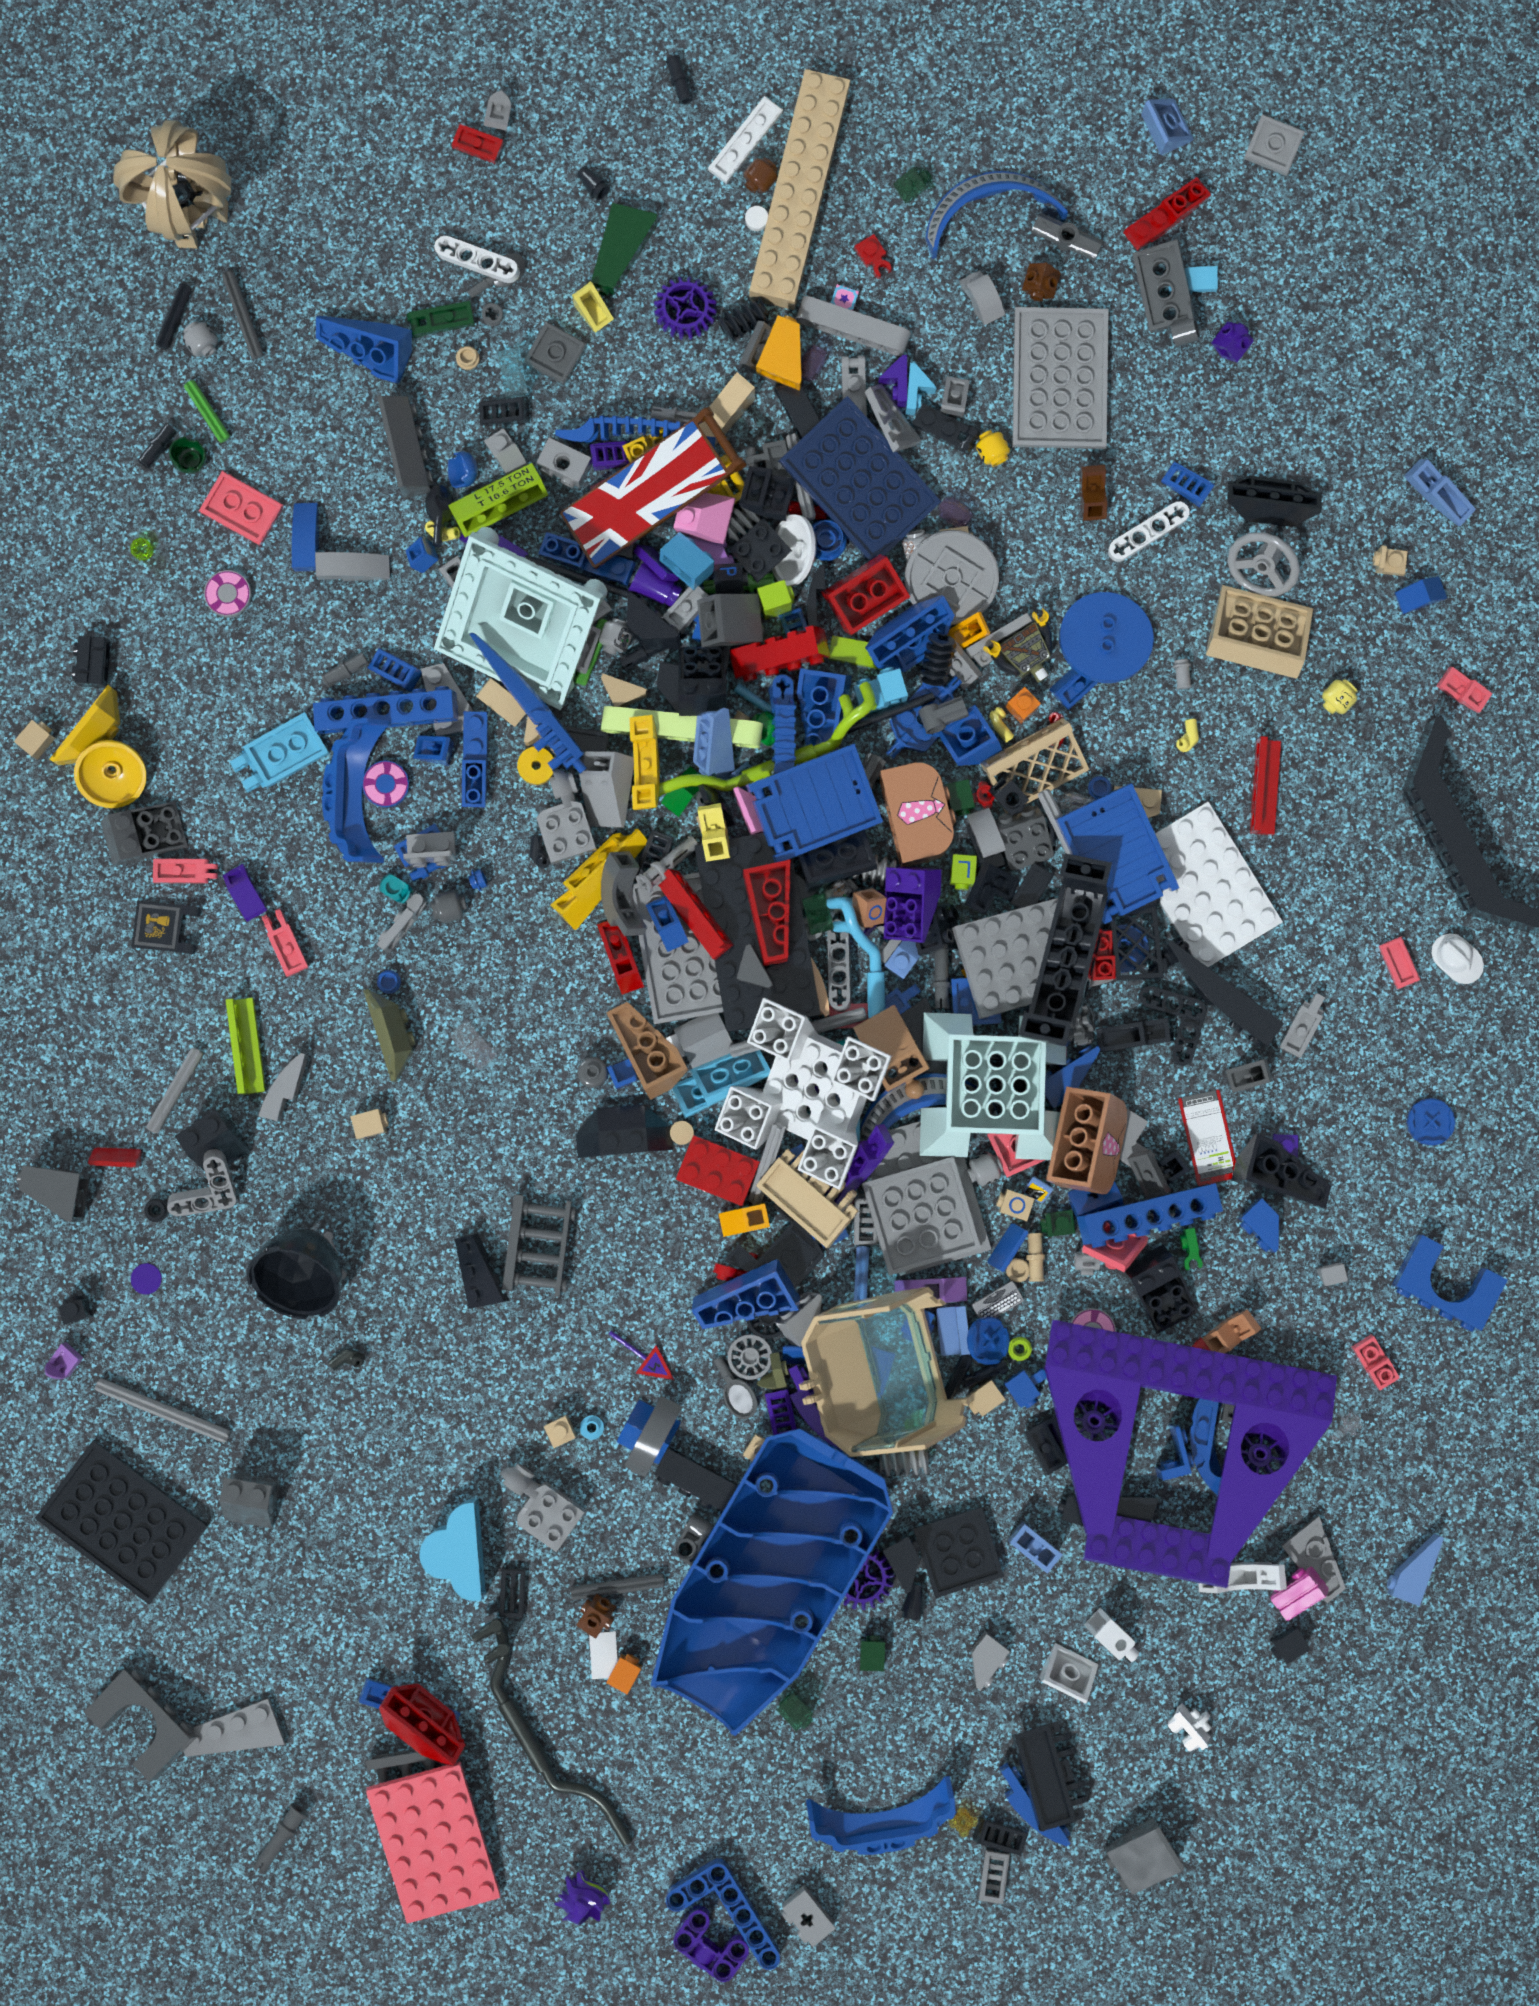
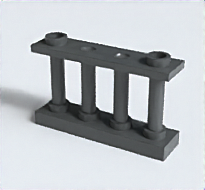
(520, 1231)
(403, 1759)

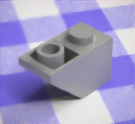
(796, 1323)
(986, 1658)

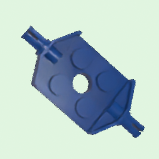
(908, 731)

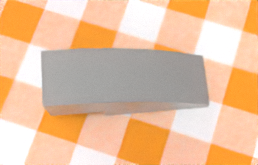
(352, 566)
(284, 1087)

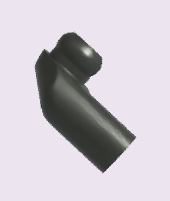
(347, 1356)

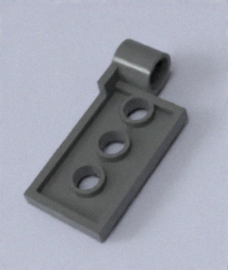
(1184, 325)

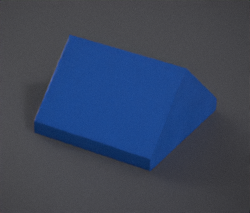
(636, 1424)

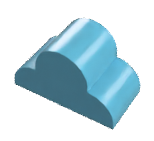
(457, 1552)

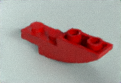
(1167, 214)

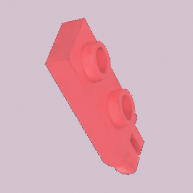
(183, 871)

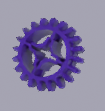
(693, 312)
(872, 1580)

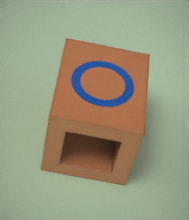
(869, 907)

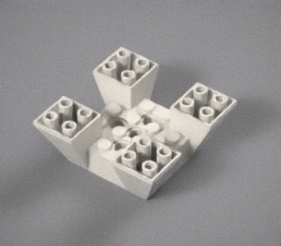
(852, 1073)

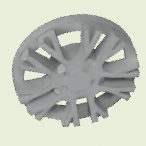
(749, 1357)

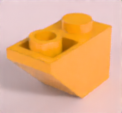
(744, 1220)

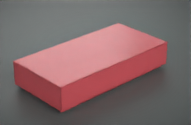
(1399, 963)

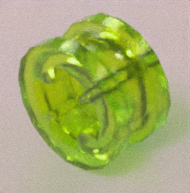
(141, 541)

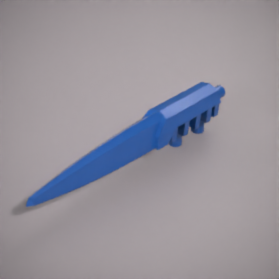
(548, 727)

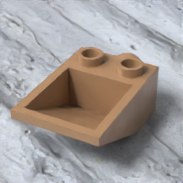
(891, 1035)

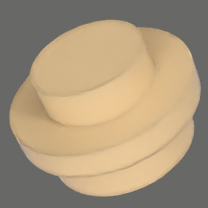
(467, 358)

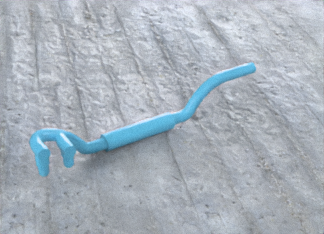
(875, 977)

